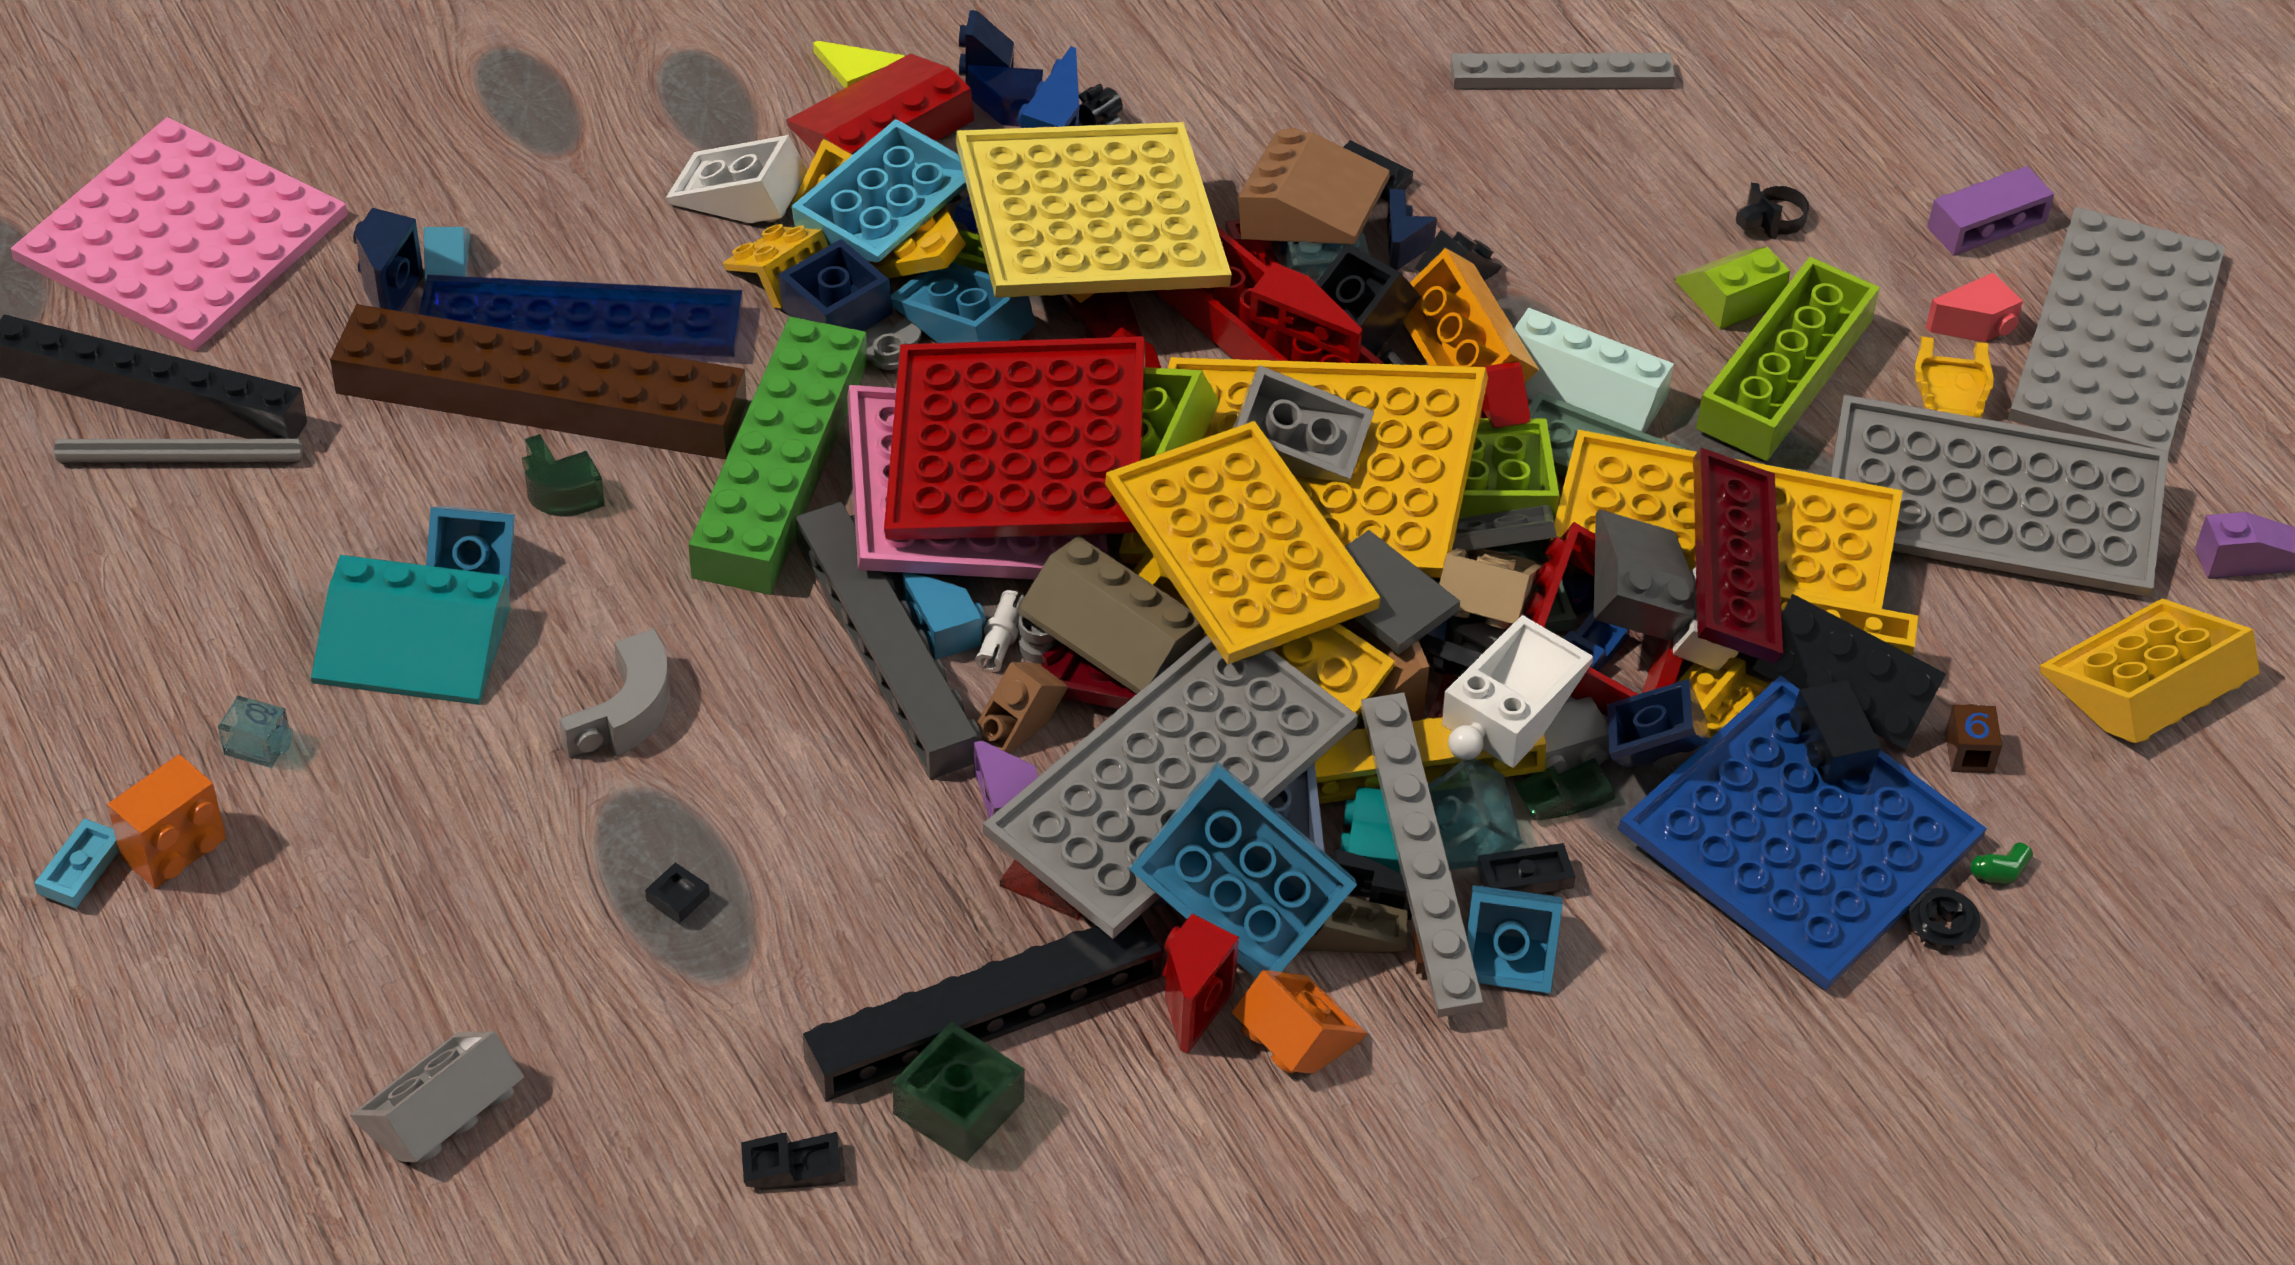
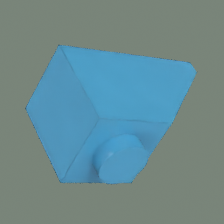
(943, 614)

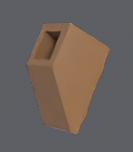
(1020, 705)

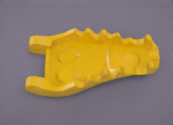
(1953, 383)

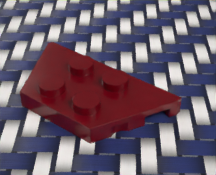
(1084, 679)

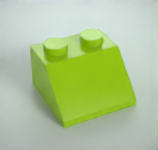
(1736, 285)

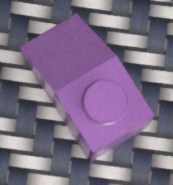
(1000, 775)

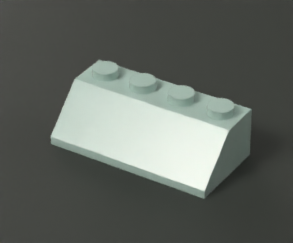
(1593, 371)

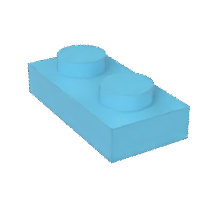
(78, 864)

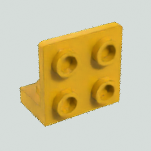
(775, 253)

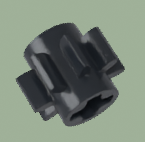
(1100, 106)

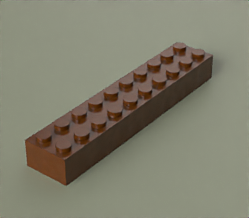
(540, 381)

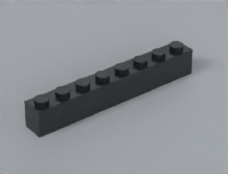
(149, 381)
(984, 1002)

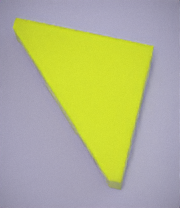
(851, 63)

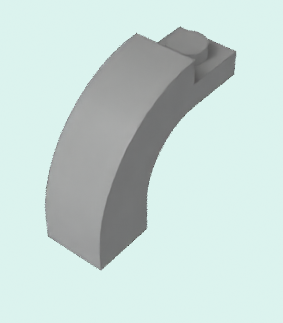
(634, 710)

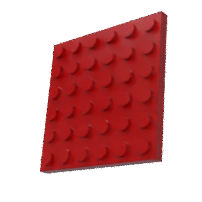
(1013, 437)

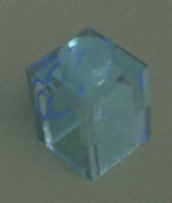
(255, 731)

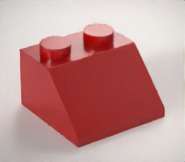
(1198, 976)

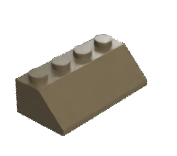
(1109, 614)

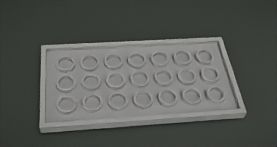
(2118, 331)
(2010, 493)
(1125, 779)

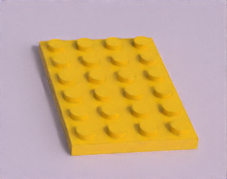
(1242, 542)

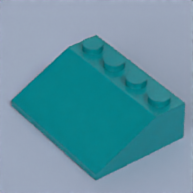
(410, 629)

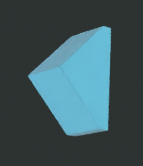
(446, 250)

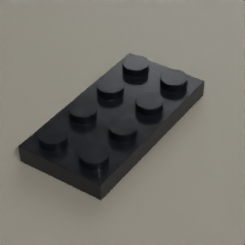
(1886, 681)

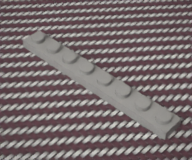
(1421, 856)

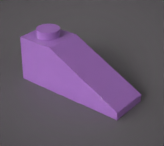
(2245, 545)

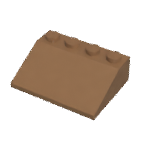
(1309, 191)

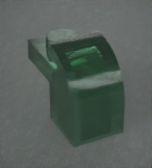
(563, 485)

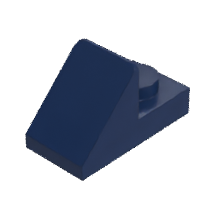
(1407, 233)

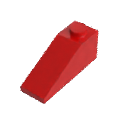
(1302, 310)

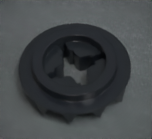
(1950, 906)

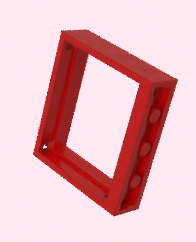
(1578, 549)

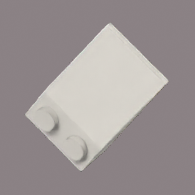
(741, 180)

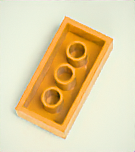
(1461, 320)

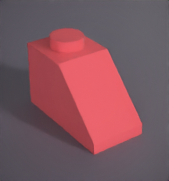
(1976, 310)

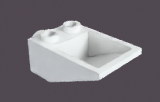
(1512, 693)

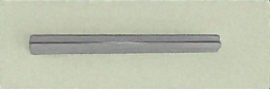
(177, 450)

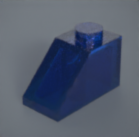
(1003, 90)

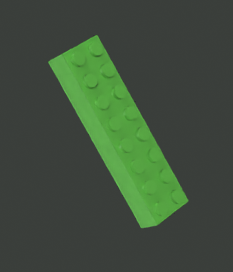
(778, 456)

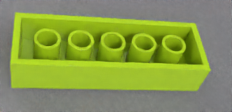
(1787, 358)

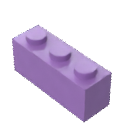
(1990, 210)

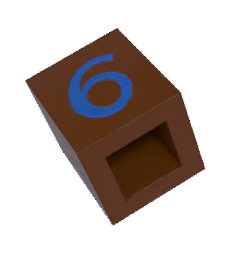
(1973, 738)

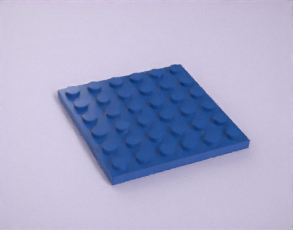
(1795, 857)

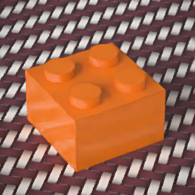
(167, 821)

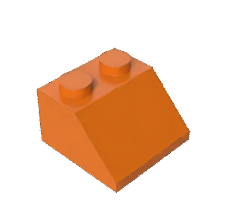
(1296, 1021)

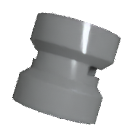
(1033, 641)

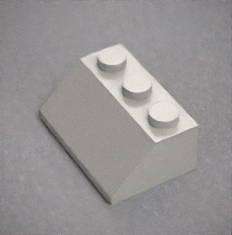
(439, 1096)

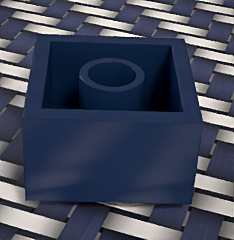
(836, 289)

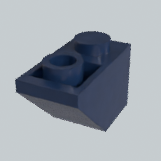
(983, 45)

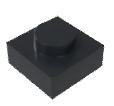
(677, 892)

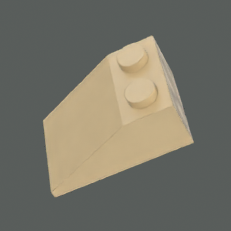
(1490, 584)

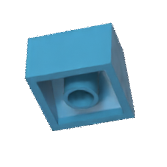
(1513, 937)

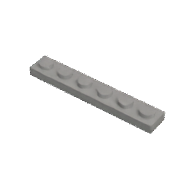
(1562, 70)

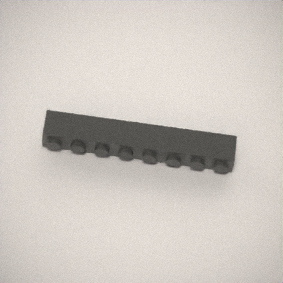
(888, 643)

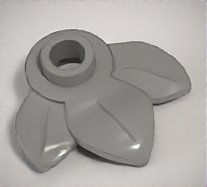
(885, 340)

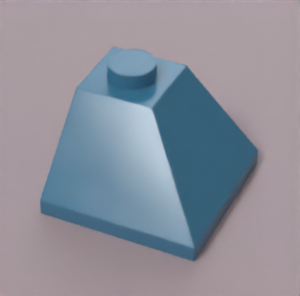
(471, 540)

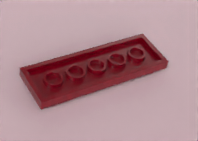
(1737, 556)

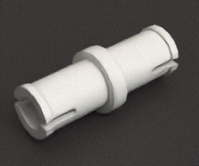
(1000, 632)

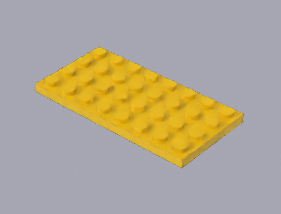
(1829, 529)

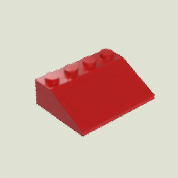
(909, 90)

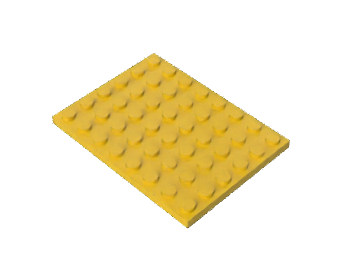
(1411, 460)

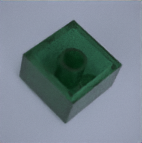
(958, 1091)

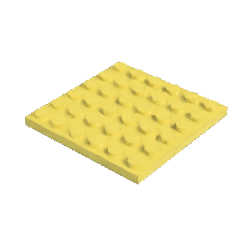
(1091, 209)

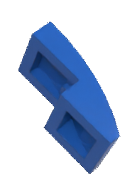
(1598, 639)

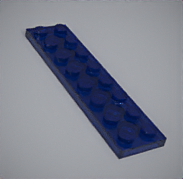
(596, 313)

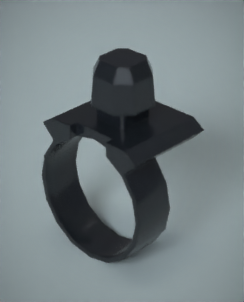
(1764, 213)

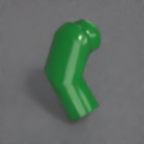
(2002, 868)

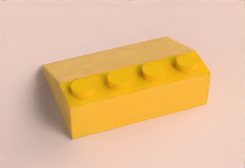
(2154, 668)

